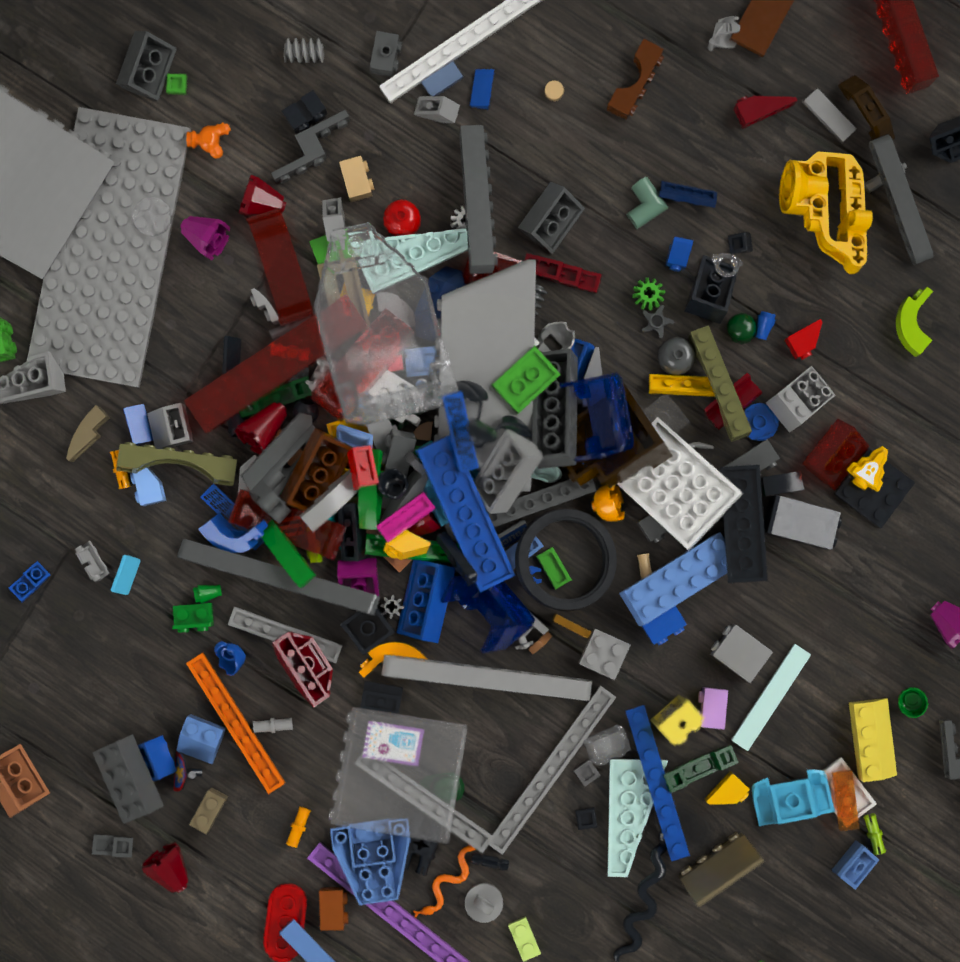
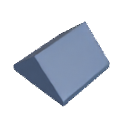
(855, 864)

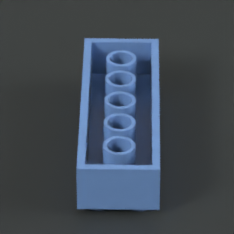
(676, 580)

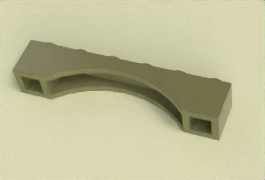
(718, 376)
(136, 458)

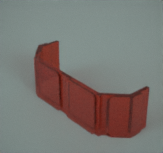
(281, 266)
(323, 540)

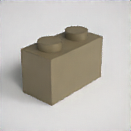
(208, 810)

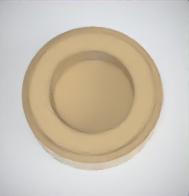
(554, 90)

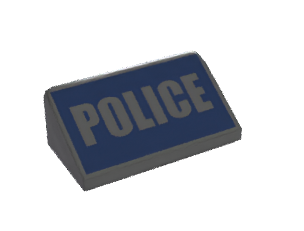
(512, 534)

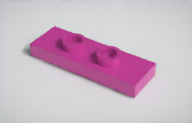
(405, 517)

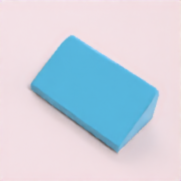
(125, 574)

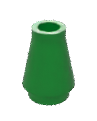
(206, 592)

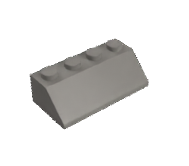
(506, 471)

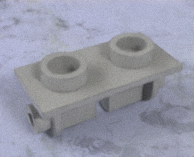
(97, 568)

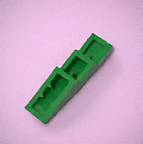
(371, 499)
(287, 554)

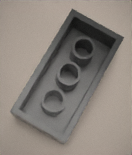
(128, 779)

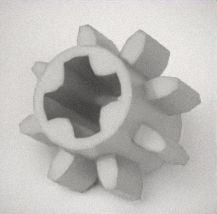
(396, 602)

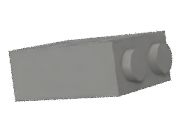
(740, 652)

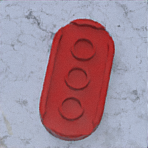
(284, 904)

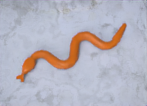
(429, 910)

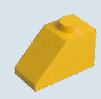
(406, 546)
(728, 791)

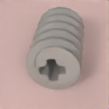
(303, 50)

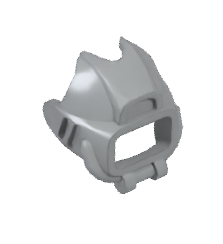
(723, 32)
(559, 332)

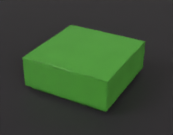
(176, 84)

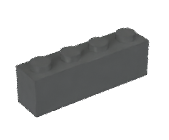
(398, 445)

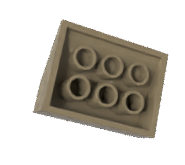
(720, 868)

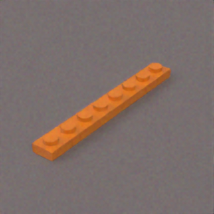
(235, 723)

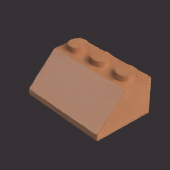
(19, 781)

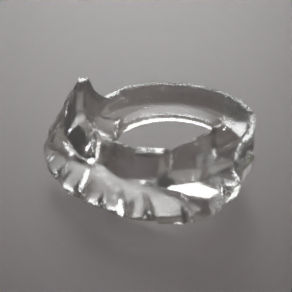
(737, 262)

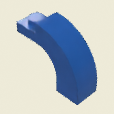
(229, 539)

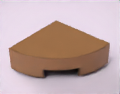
(424, 431)
(540, 643)

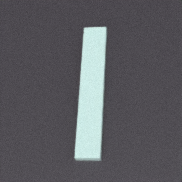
(771, 697)

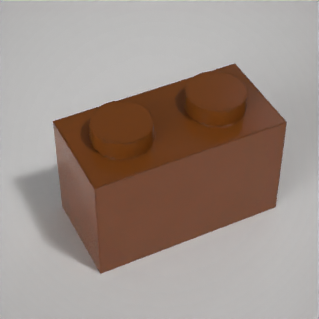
(332, 908)

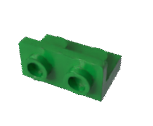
(193, 616)

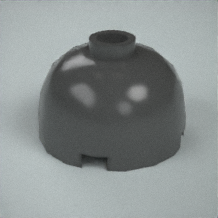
(676, 356)

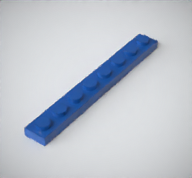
(657, 786)

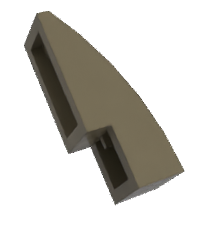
(86, 433)

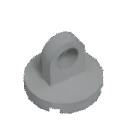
(483, 902)

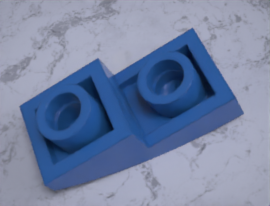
(30, 581)

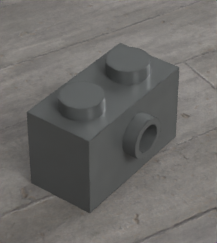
(385, 54)

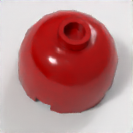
(401, 218)

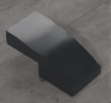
(782, 483)

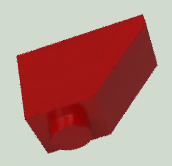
(804, 341)

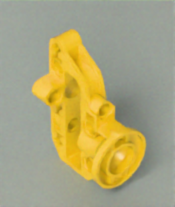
(803, 189)

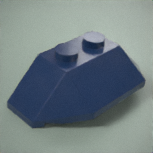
(443, 282)

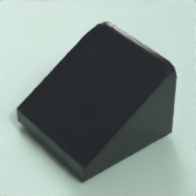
(740, 243)

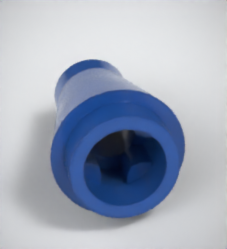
(765, 324)

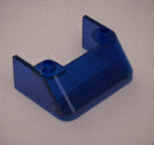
(607, 415)
(498, 606)

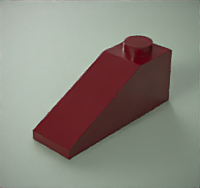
(758, 108)

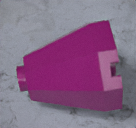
(206, 234)
(947, 620)

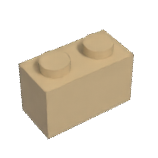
(355, 178)

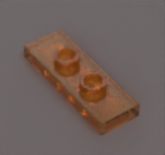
(845, 800)

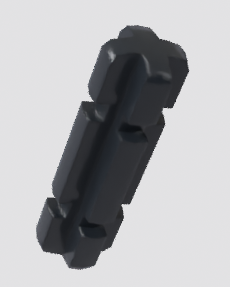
(490, 861)

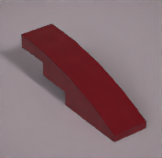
(566, 274)

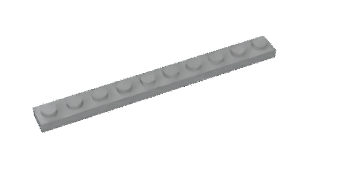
(551, 769)

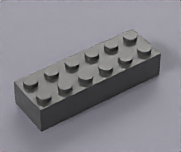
(556, 413)

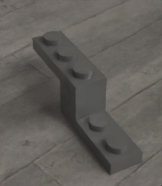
(311, 147)
(949, 749)

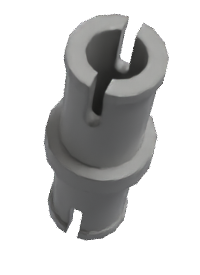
(272, 725)

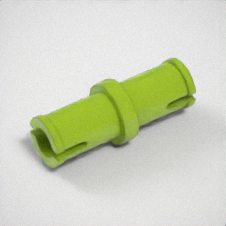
(874, 834)

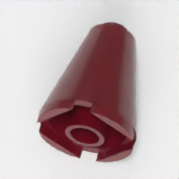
(262, 427)

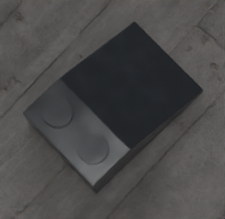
(711, 291)

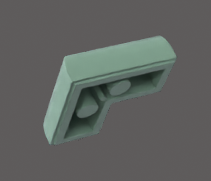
(650, 205)

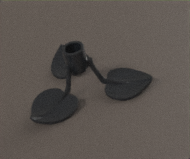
(477, 430)

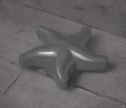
(656, 321)

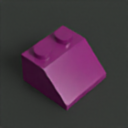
(359, 575)

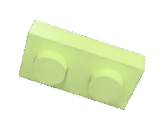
(524, 938)

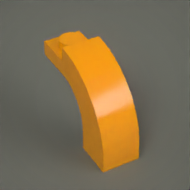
(389, 648)

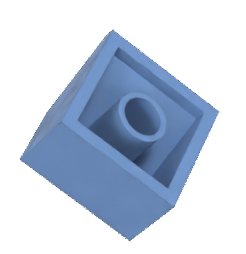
(200, 738)

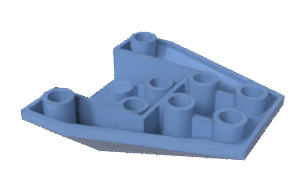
(371, 862)

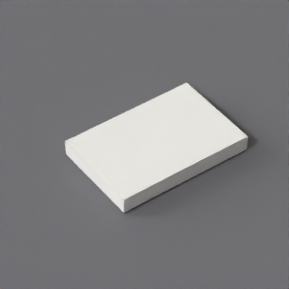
(863, 798)

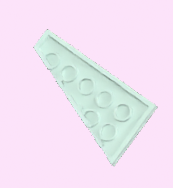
(430, 248)
(628, 813)

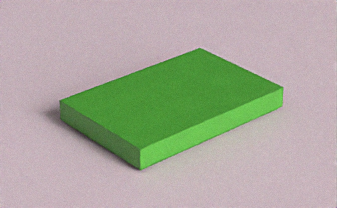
(526, 379)

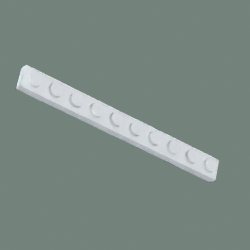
(454, 47)

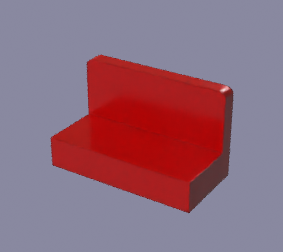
(362, 467)

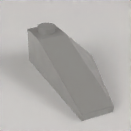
(33, 379)

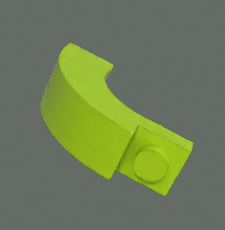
(906, 323)

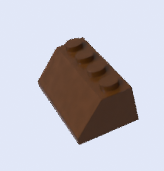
(316, 469)

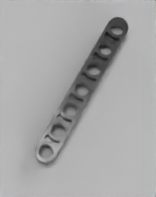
(901, 199)

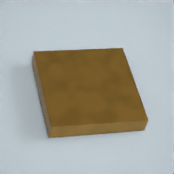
(570, 625)

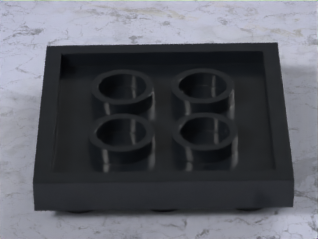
(875, 505)

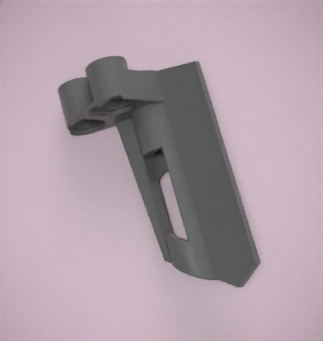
(266, 474)

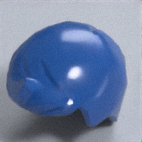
(230, 657)

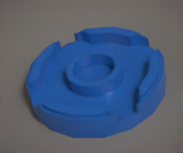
(762, 421)

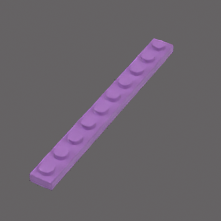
(390, 912)

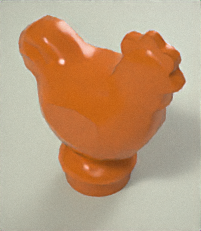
(209, 139)

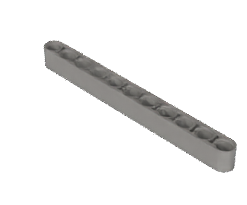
(486, 677)

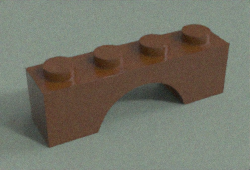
(624, 99)

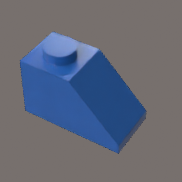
(679, 253)

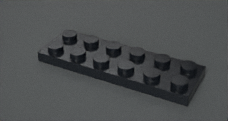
(745, 527)

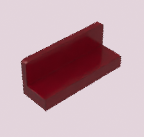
(747, 393)

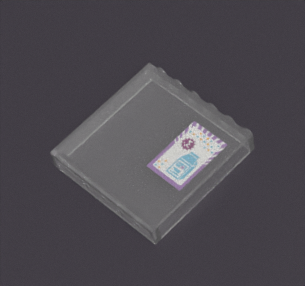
(399, 775)

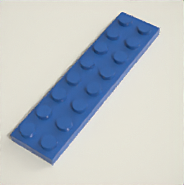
(466, 514)

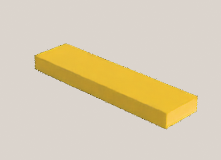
(680, 385)

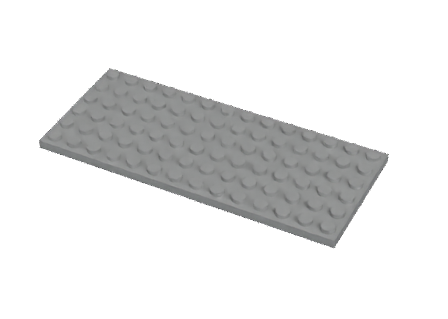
(108, 274)

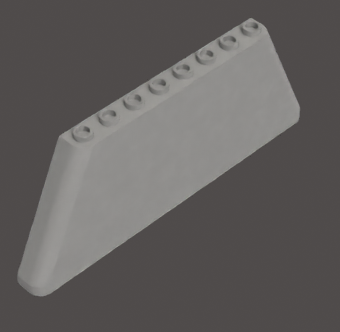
(484, 335)

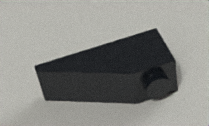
(354, 538)

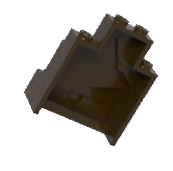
(615, 468)

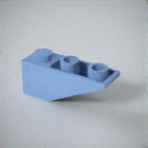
(148, 487)

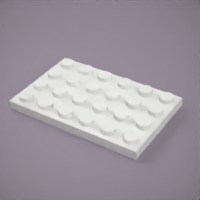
(683, 491)

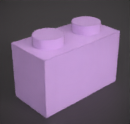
(713, 707)

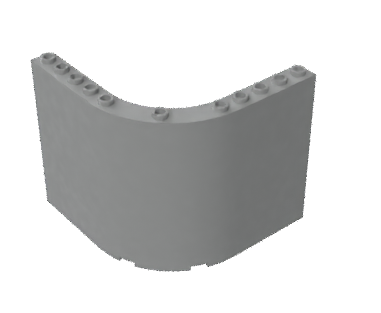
(43, 184)

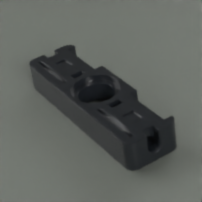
(457, 558)

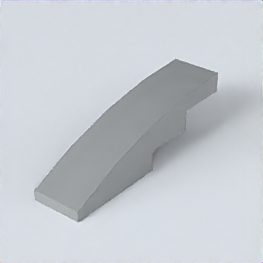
(329, 502)

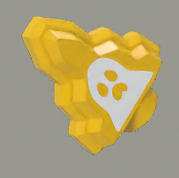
(869, 470)

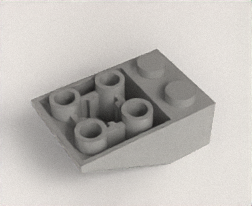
(800, 399)

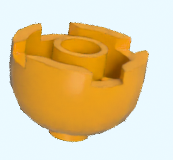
(608, 503)

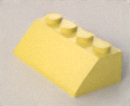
(873, 739)

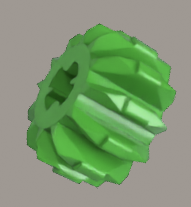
(641, 290)

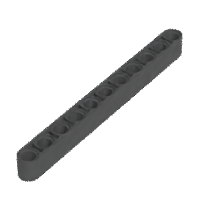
(277, 577)

